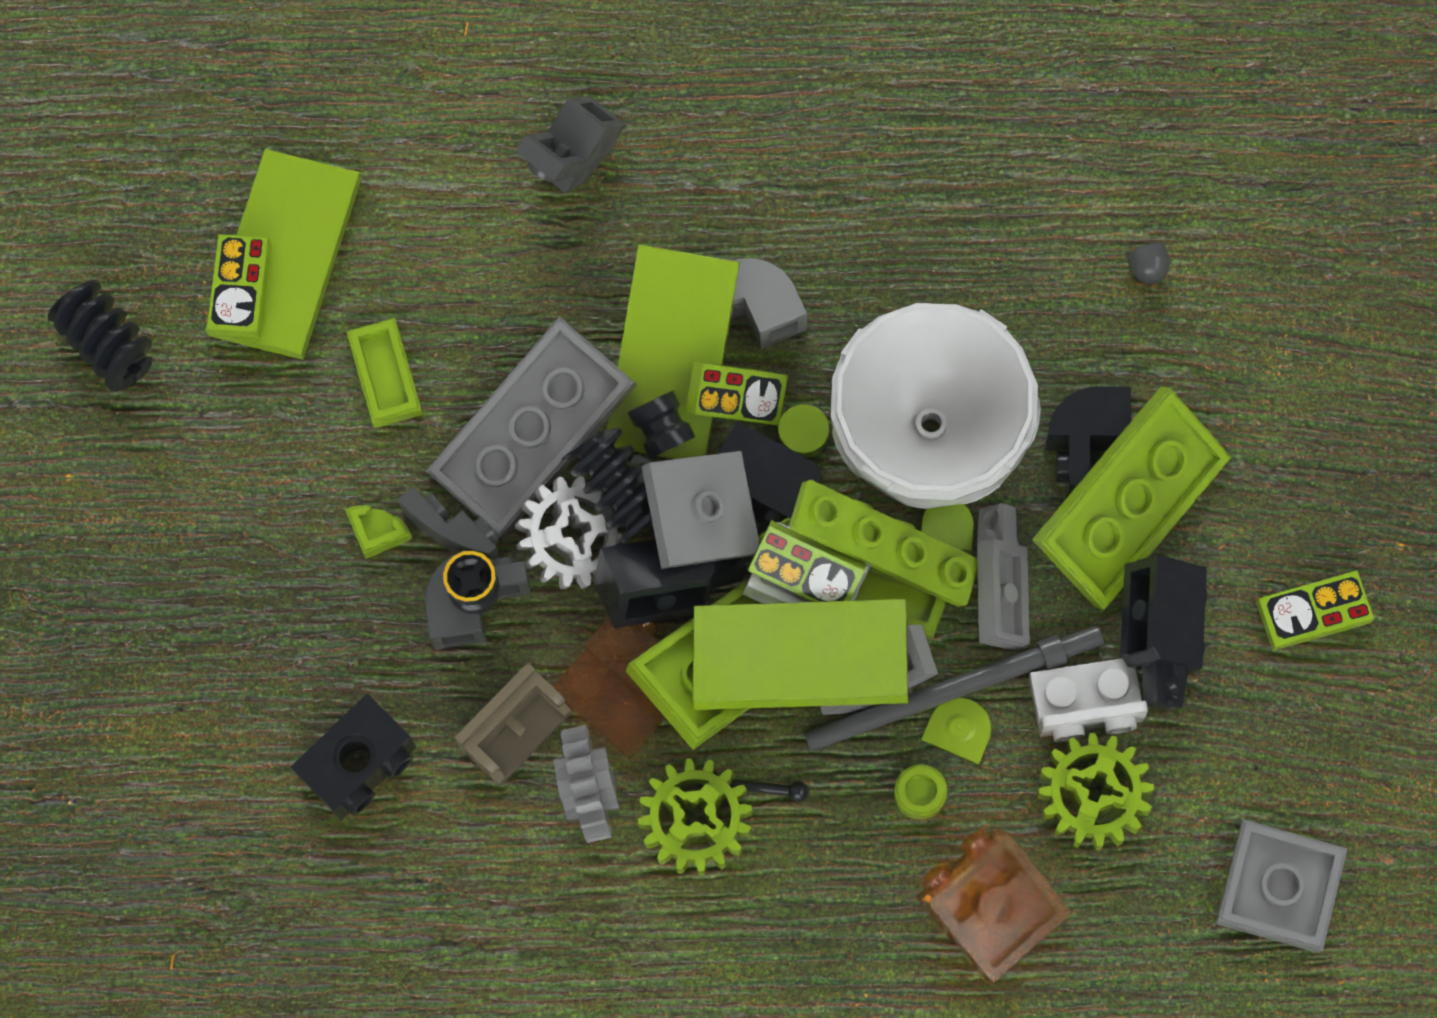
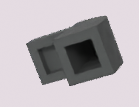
(573, 144)
(455, 628)

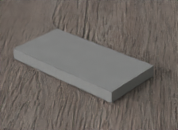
(528, 424)

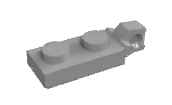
(1002, 580)

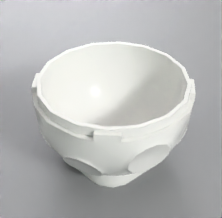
(943, 368)

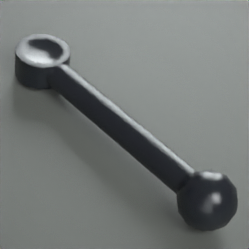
(796, 791)

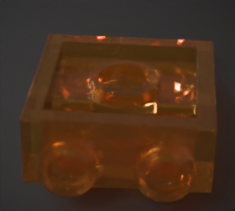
(603, 691)
(992, 902)

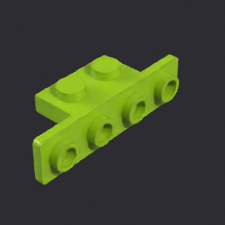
(884, 543)

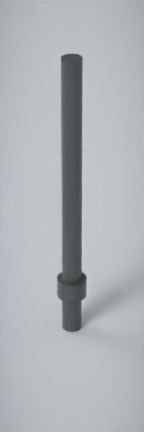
(1048, 654)

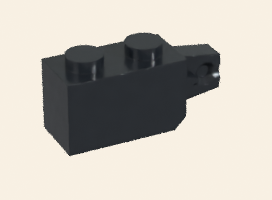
(771, 473)
(641, 592)
(1163, 626)

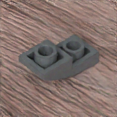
(457, 534)

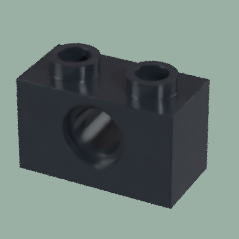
(361, 728)

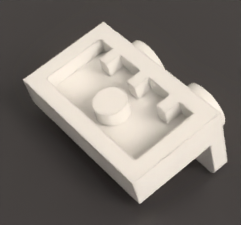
(1087, 699)

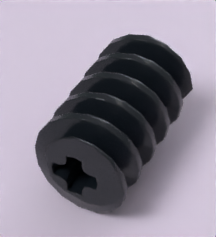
(99, 337)
(614, 480)

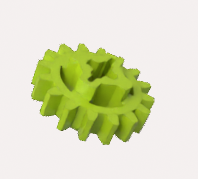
(1074, 785)
(681, 835)

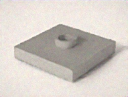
(701, 509)
(1281, 886)

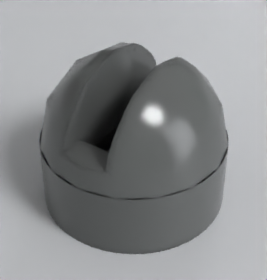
(1149, 262)

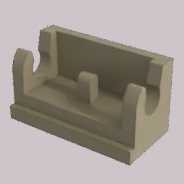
(513, 724)

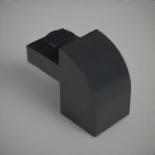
(1086, 423)

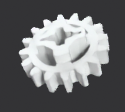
(565, 512)

